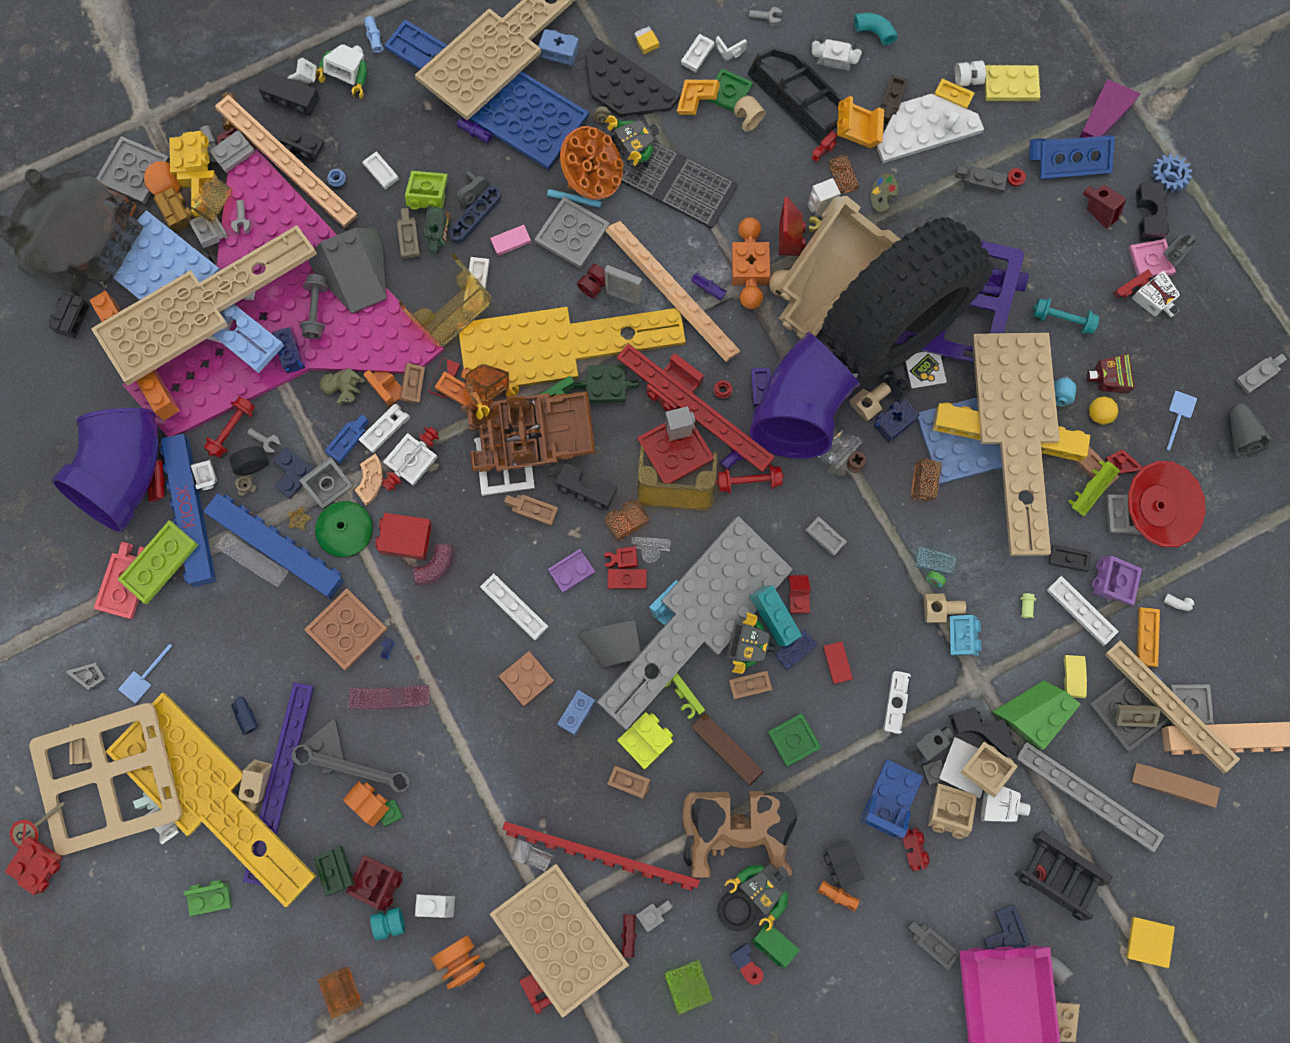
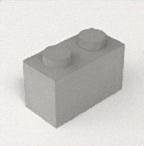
(679, 423)

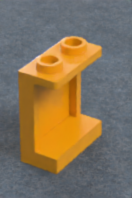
(860, 124)

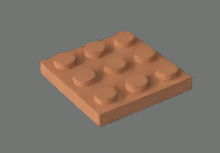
(346, 629)

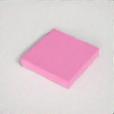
(1151, 257)

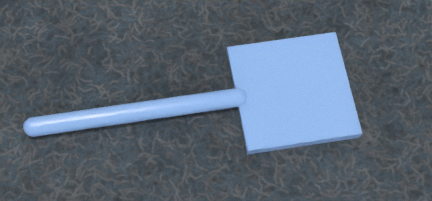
(1183, 406)
(136, 685)

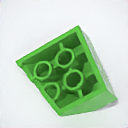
(1038, 713)

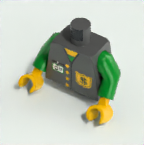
(633, 138)
(748, 643)
(766, 888)

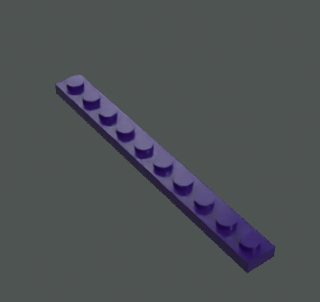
(282, 766)

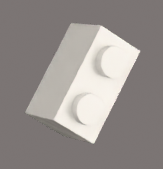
(822, 195)

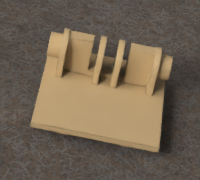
(1067, 1020)

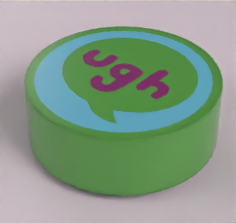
(936, 579)

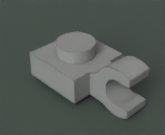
(652, 916)

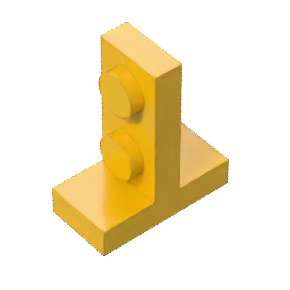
(195, 181)

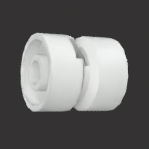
(973, 73)

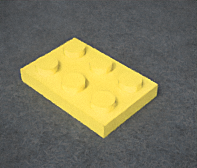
(1012, 83)

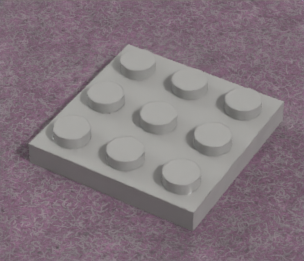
(126, 169)
(572, 232)

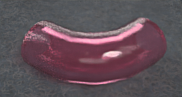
(436, 567)

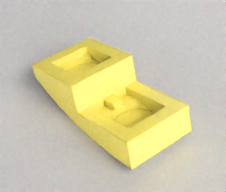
(1075, 676)

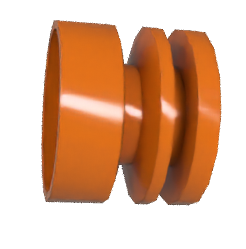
(458, 962)

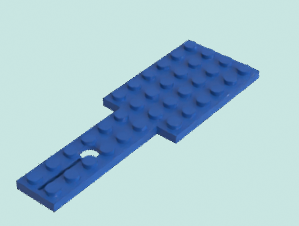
(520, 114)

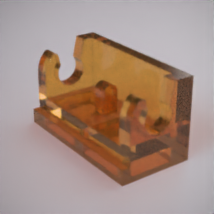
(926, 479)

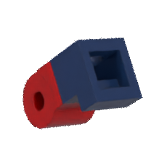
(751, 972)

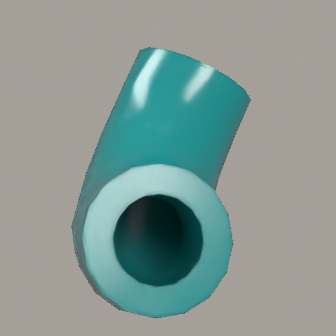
(876, 24)

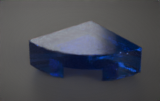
(388, 646)

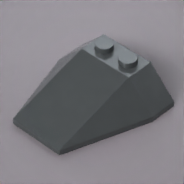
(353, 267)

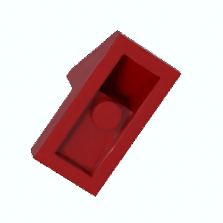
(799, 594)

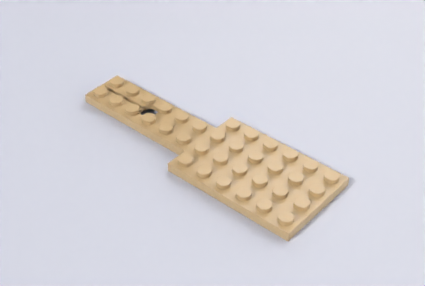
(488, 55)
(189, 311)
(1019, 414)

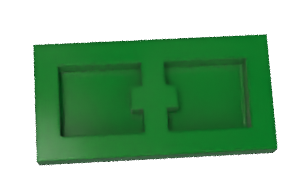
(775, 946)

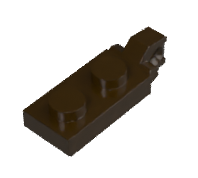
(893, 96)

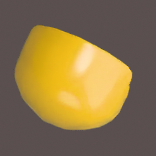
(1103, 410)

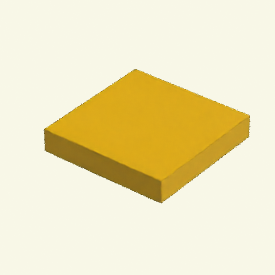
(1150, 942)

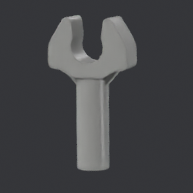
(768, 15)
(241, 219)
(264, 440)

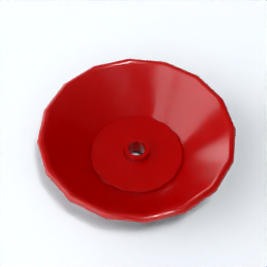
(1179, 501)

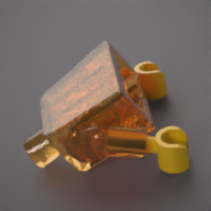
(485, 384)

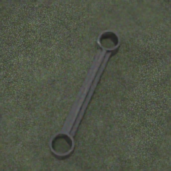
(350, 768)

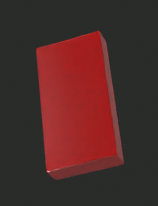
(837, 662)

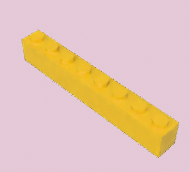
(965, 423)

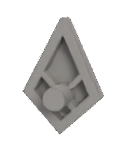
(88, 675)

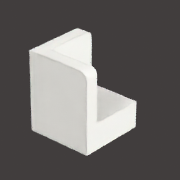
(305, 72)

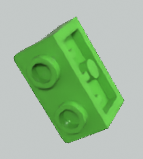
(208, 898)

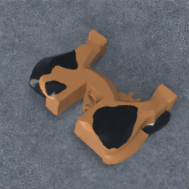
(711, 827)

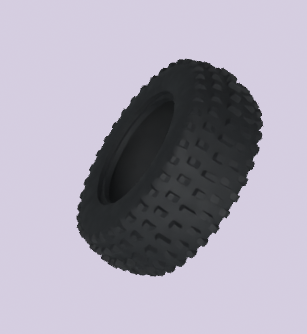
(912, 288)

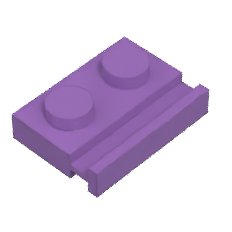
(571, 571)

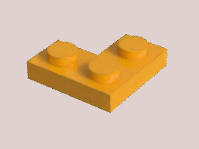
(694, 91)

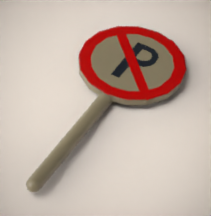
(25, 828)

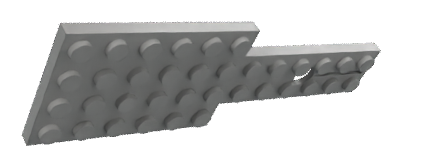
(704, 610)

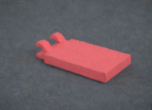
(113, 594)

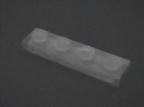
(252, 560)

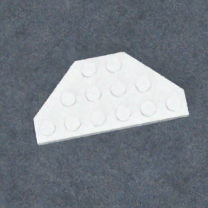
(921, 127)

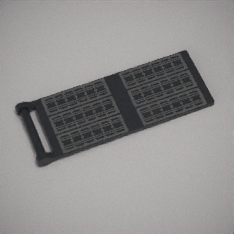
(679, 183)

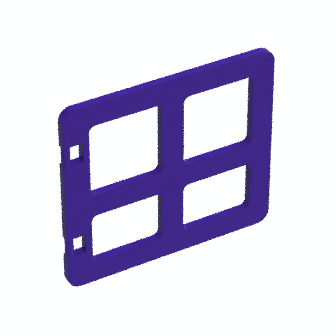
(999, 305)

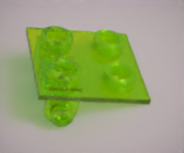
(688, 987)

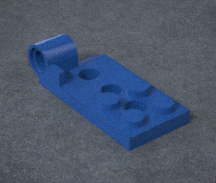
(1047, 149)

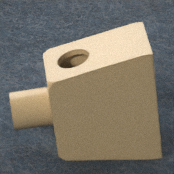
(254, 783)

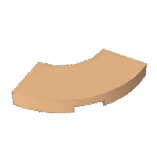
(371, 480)

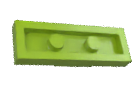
(1095, 488)
(684, 692)

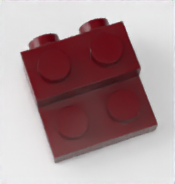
(375, 883)

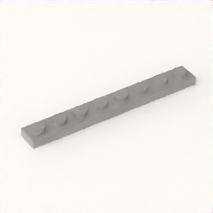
(1089, 797)

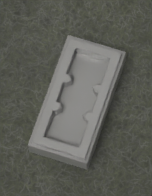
(826, 536)

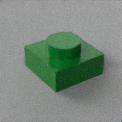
(393, 814)

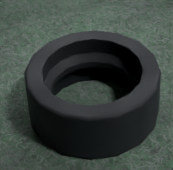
(248, 460)
(737, 926)

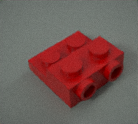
(34, 865)

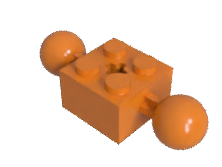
(750, 252)

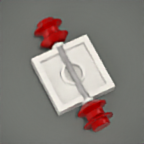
(410, 459)

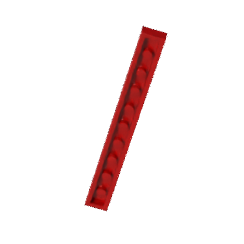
(702, 412)
(608, 858)

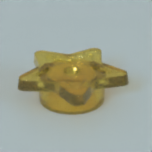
(298, 514)

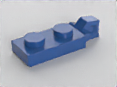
(347, 439)

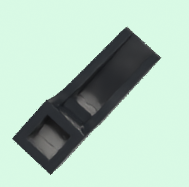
(993, 734)

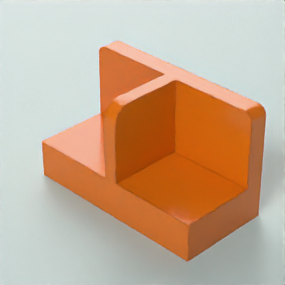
(384, 385)

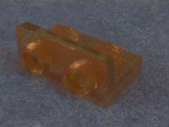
(339, 992)

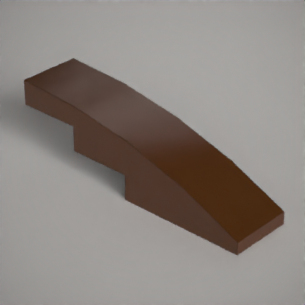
(727, 749)

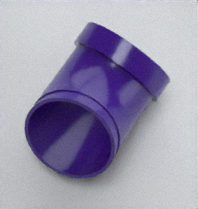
(802, 401)
(111, 464)

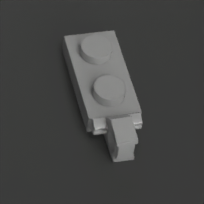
(1260, 373)

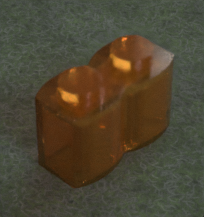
(626, 520)

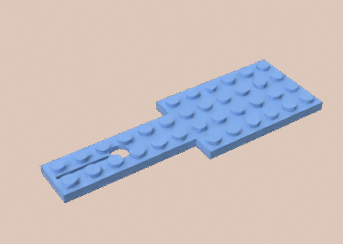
(162, 257)

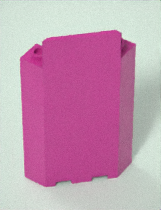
(1009, 995)

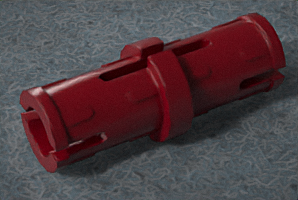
(628, 935)

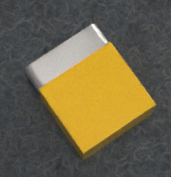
(646, 40)

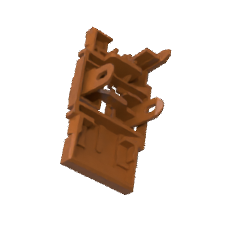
(563, 423)

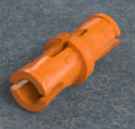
(838, 896)

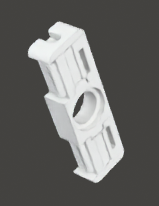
(893, 715)

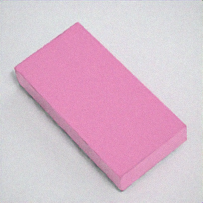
(510, 240)

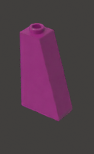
(1108, 109)

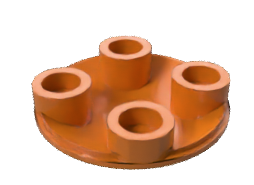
(159, 179)

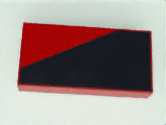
(445, 365)

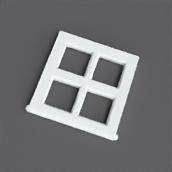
(485, 490)

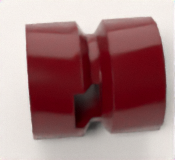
(593, 281)

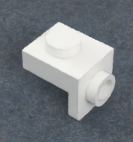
(204, 474)

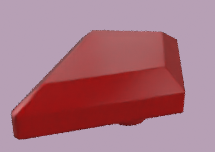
(1124, 462)

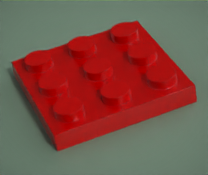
(676, 457)

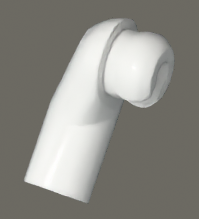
(1185, 605)

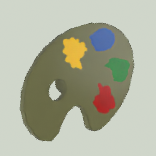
(884, 188)

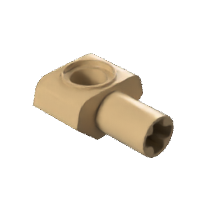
(872, 398)
(946, 607)

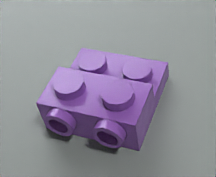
(1117, 580)

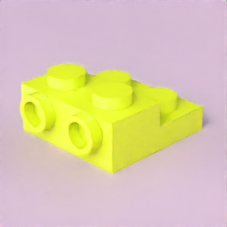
(646, 740)

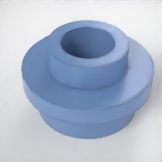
(336, 173)

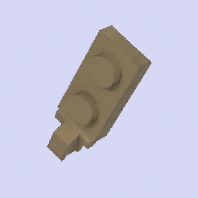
(408, 235)

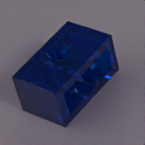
(290, 354)
(891, 429)

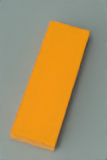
(1148, 636)

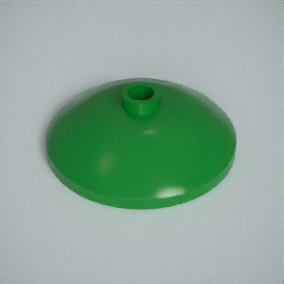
(352, 537)

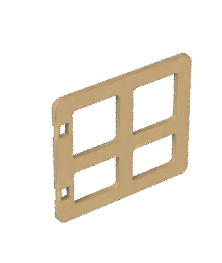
(102, 774)

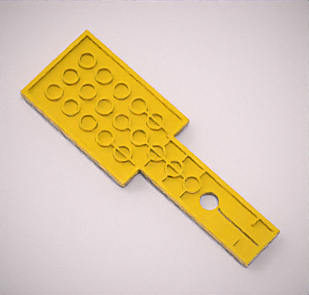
(545, 345)
(205, 791)

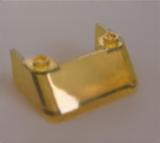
(454, 314)
(675, 495)

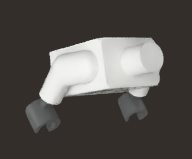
(835, 53)

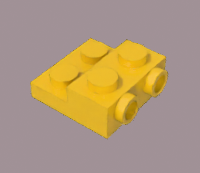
(189, 153)

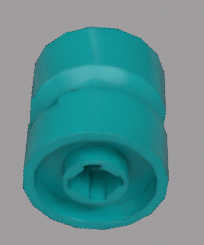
(387, 924)

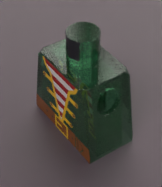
(436, 227)

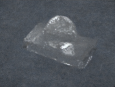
(651, 547)

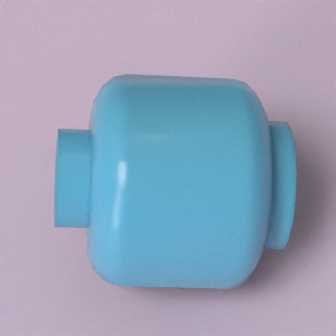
(1064, 391)

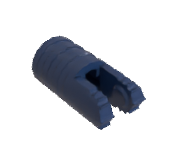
(244, 716)

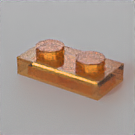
(843, 174)

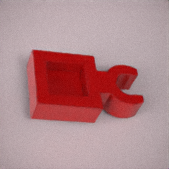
(826, 145)
(625, 558)

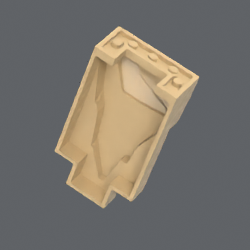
(829, 263)

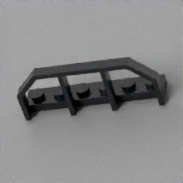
(787, 99)

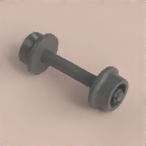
(315, 284)

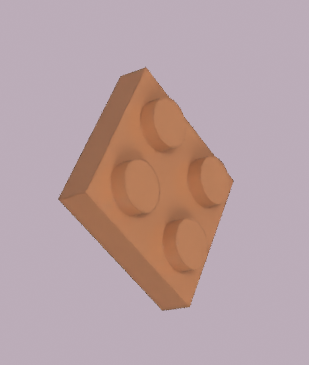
(526, 678)

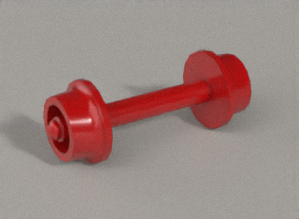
(243, 407)
(774, 477)

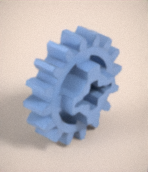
(1171, 172)

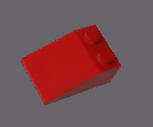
(791, 229)

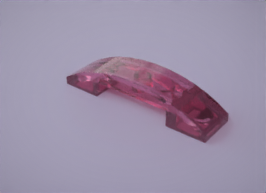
(389, 697)

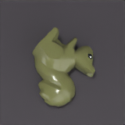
(345, 381)

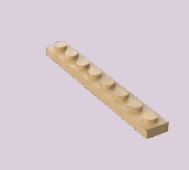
(1172, 707)

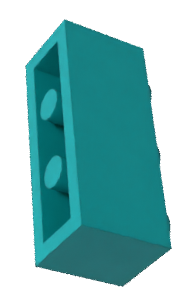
(775, 615)

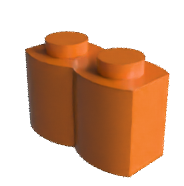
(366, 803)

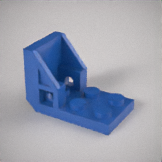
(891, 800)

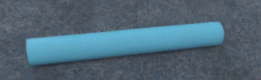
(575, 198)

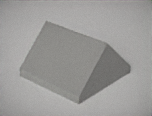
(326, 482)

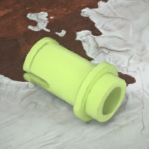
(1027, 605)

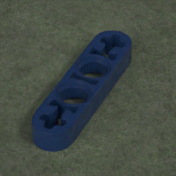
(478, 217)

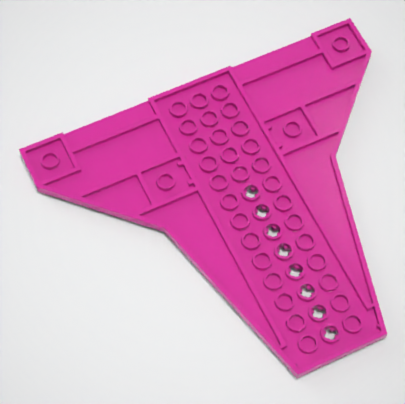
(370, 339)

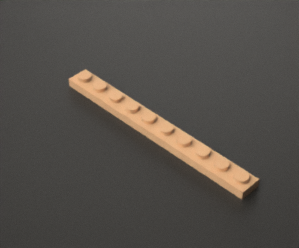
(286, 161)
(673, 291)

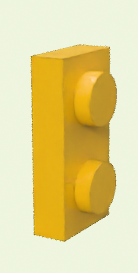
(954, 93)

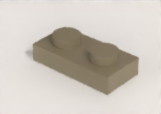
(1137, 716)

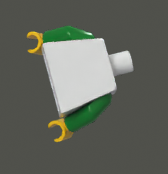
(346, 65)

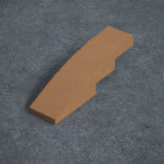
(1176, 785)

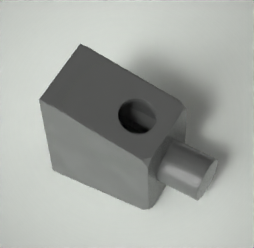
(929, 746)

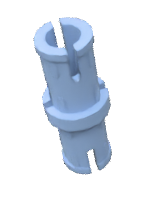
(373, 34)

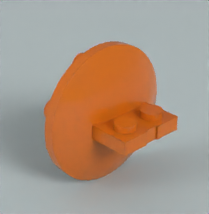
(591, 163)

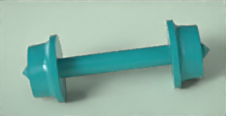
(1088, 323)

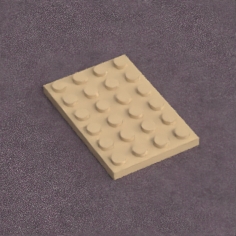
(559, 940)

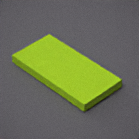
(158, 562)

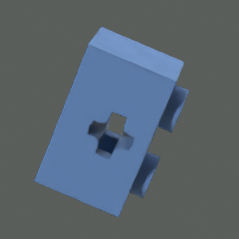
(559, 47)
(576, 713)

